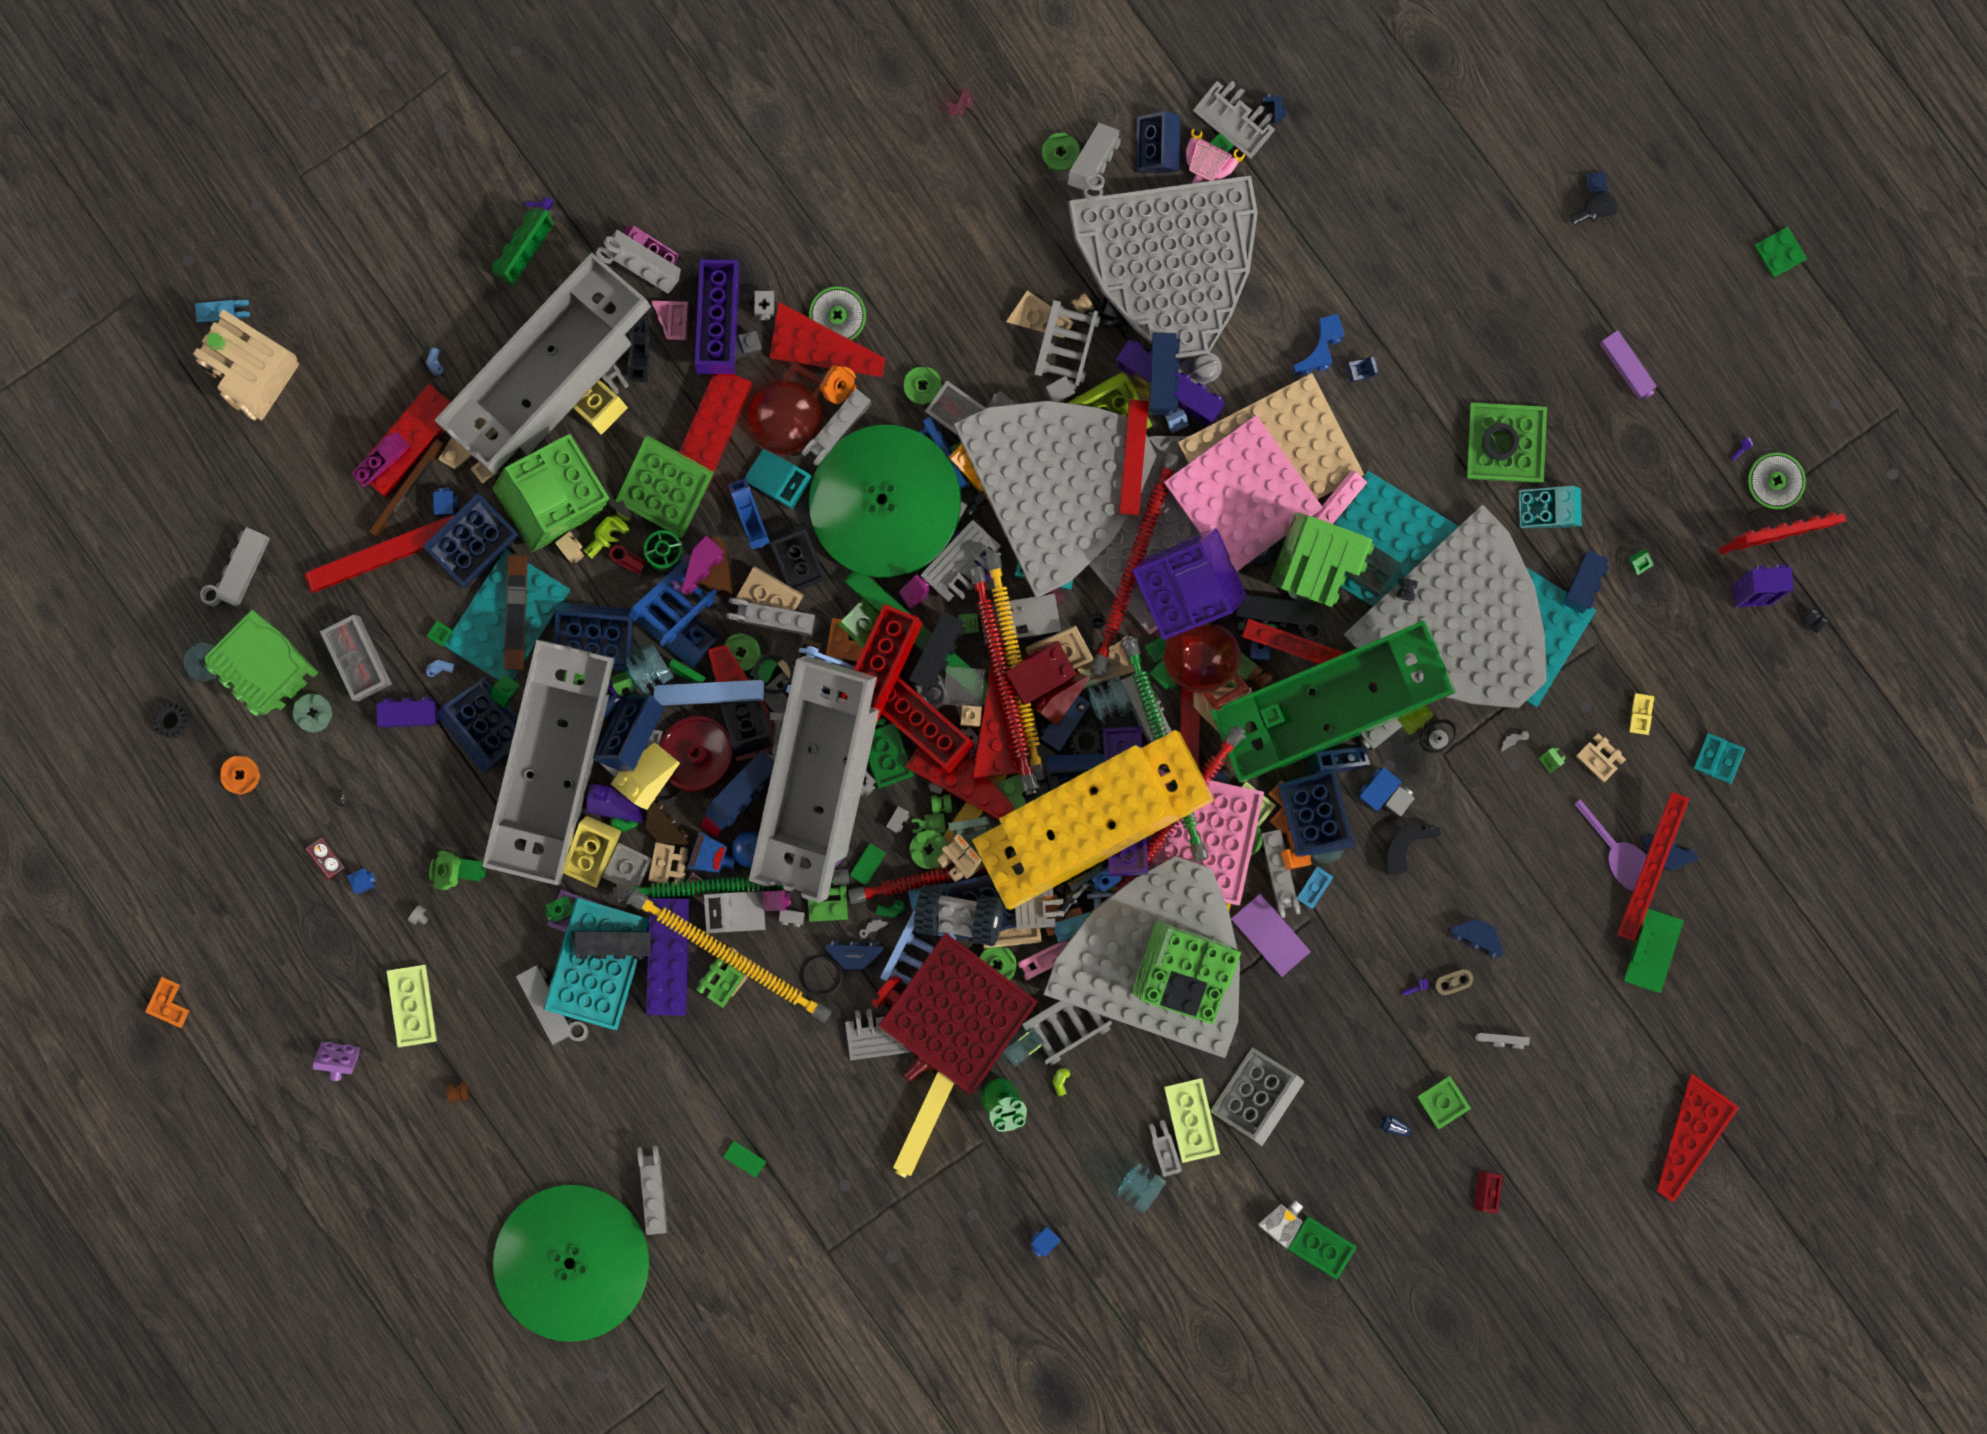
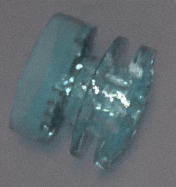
(649, 669)
(1110, 700)
(1141, 1188)

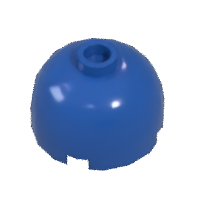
(744, 848)

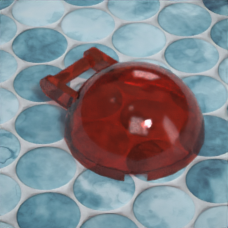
(786, 413)
(1205, 662)

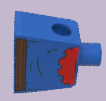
(710, 855)

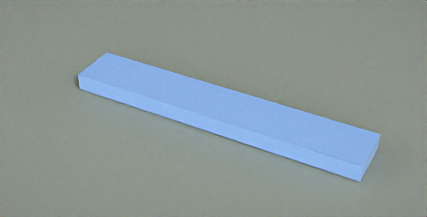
(710, 692)

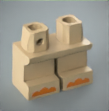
(962, 856)

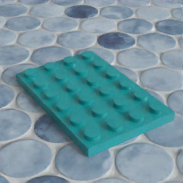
(482, 628)
(593, 987)

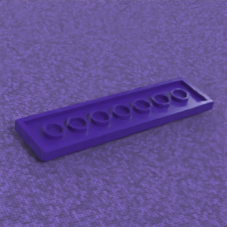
(1134, 858)

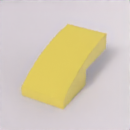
(1641, 713)

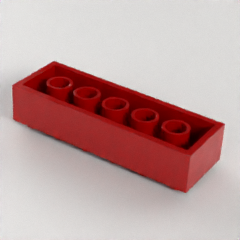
(716, 420)
(419, 430)
(887, 652)
(926, 726)

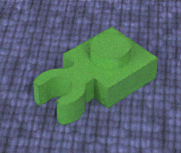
(932, 822)

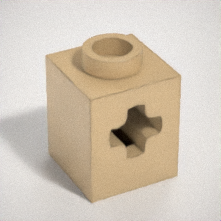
(970, 716)

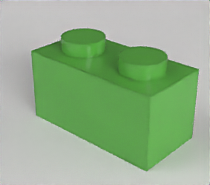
(215, 341)

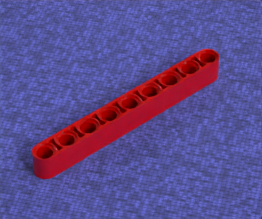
(372, 557)

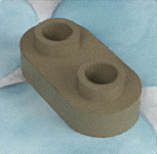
(1453, 982)

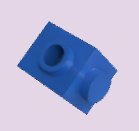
(444, 502)
(1103, 880)
(362, 881)
(1044, 1242)

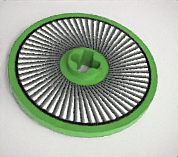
(839, 299)
(1763, 487)

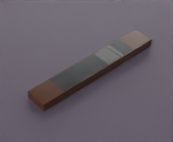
(406, 488)
(516, 612)

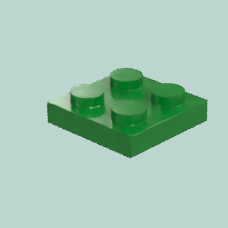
(1780, 252)

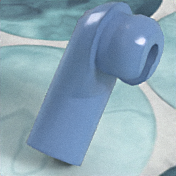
(432, 362)
(438, 666)

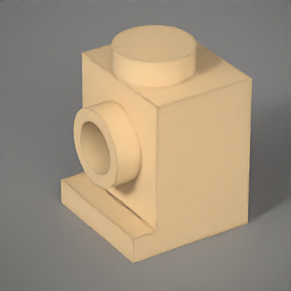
(570, 547)

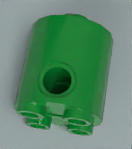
(663, 551)
(1003, 1105)

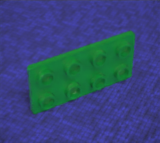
(1653, 950)

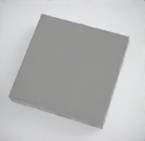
(627, 866)

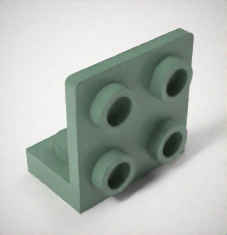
(971, 829)

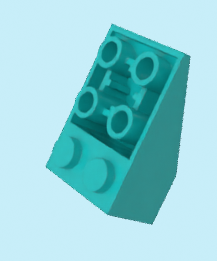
(778, 479)
(1550, 507)

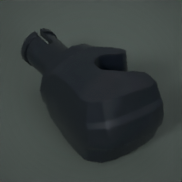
(1597, 206)
(1070, 897)

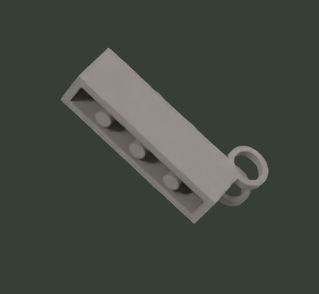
(1093, 160)
(640, 261)
(838, 426)
(240, 569)
(772, 617)
(1280, 878)
(554, 1024)
(652, 1192)

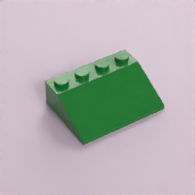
(523, 246)

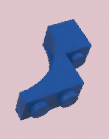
(1320, 359)
(748, 513)

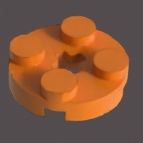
(831, 380)
(244, 785)

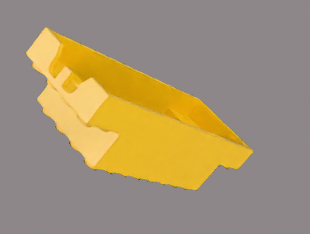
(1127, 794)

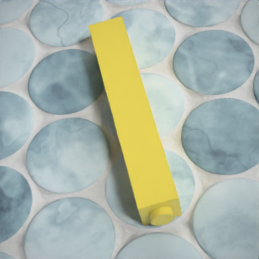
(923, 1125)

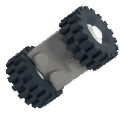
(958, 916)

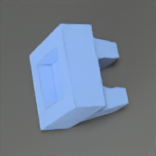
(1177, 420)

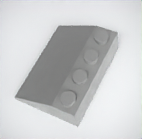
(1257, 1096)

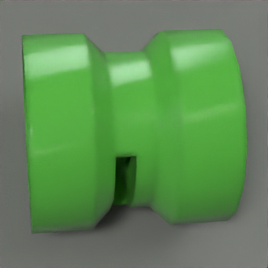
(937, 806)

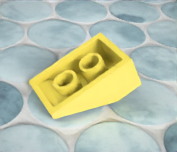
(600, 407)
(648, 777)
(591, 851)

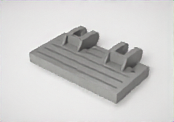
(1234, 120)
(958, 559)
(1033, 912)
(870, 1041)

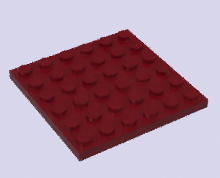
(957, 1014)

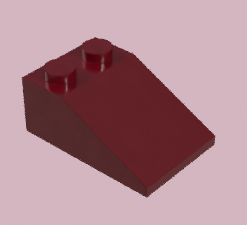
(1040, 672)
(1056, 702)

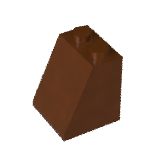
(720, 575)

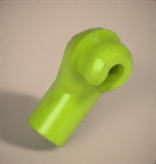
(1059, 1079)

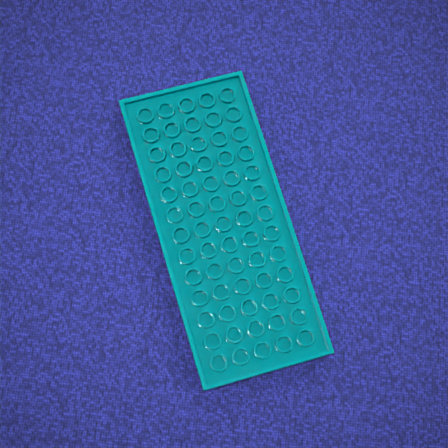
(1412, 531)

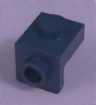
(1278, 110)
(1362, 369)

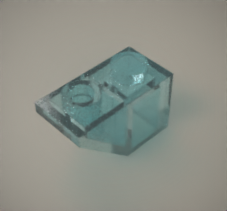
(1023, 1047)

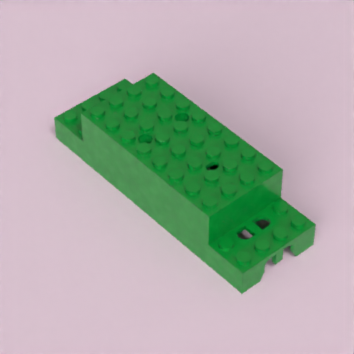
(1340, 700)

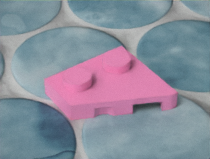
(673, 318)

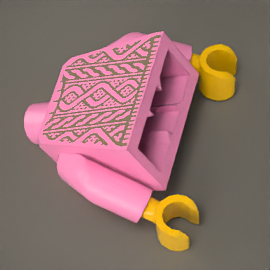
(1208, 160)

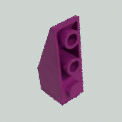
(651, 243)
(381, 458)
(702, 559)
(915, 592)
(776, 900)

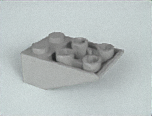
(734, 912)

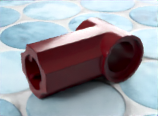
(629, 560)

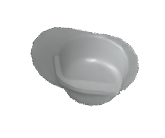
(1202, 368)

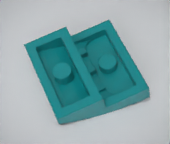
(1719, 758)

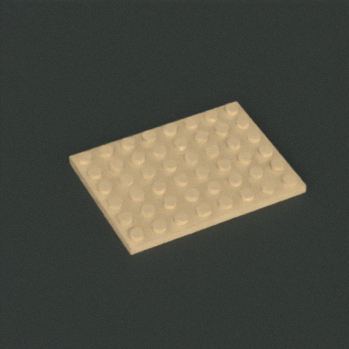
(1302, 429)

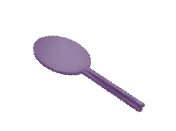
(1623, 858)

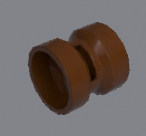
(1260, 677)
(457, 1092)

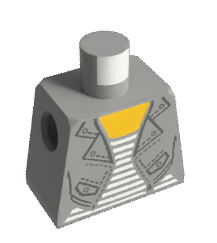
(1282, 1223)

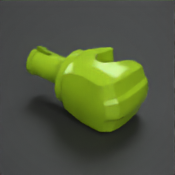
(603, 534)

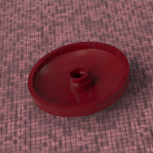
(701, 749)

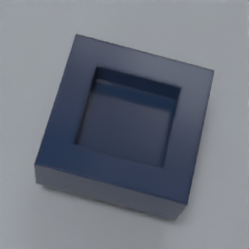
(1596, 182)

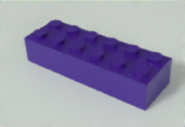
(717, 317)
(1191, 396)
(1763, 586)
(668, 962)

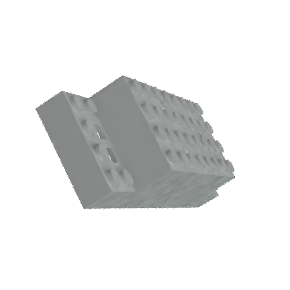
(585, 348)
(803, 779)
(542, 806)

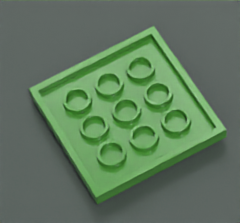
(1528, 460)
(664, 486)

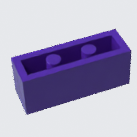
(407, 713)

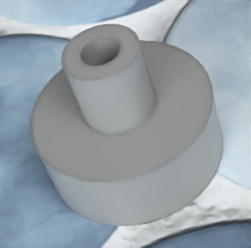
(1433, 739)
(418, 915)

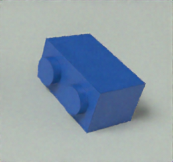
(1379, 790)

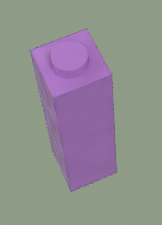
(1628, 365)

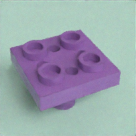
(336, 1059)

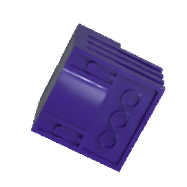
(1190, 584)

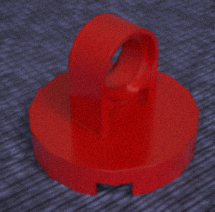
(888, 992)

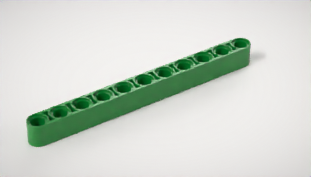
(877, 597)

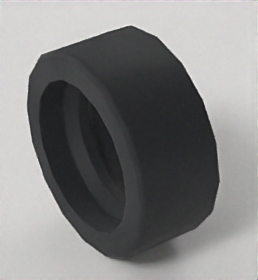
(1514, 439)

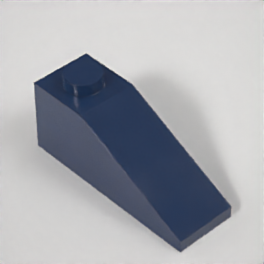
(1339, 760)

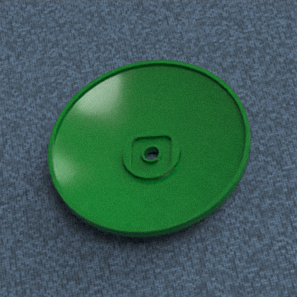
(919, 506)
(607, 1254)

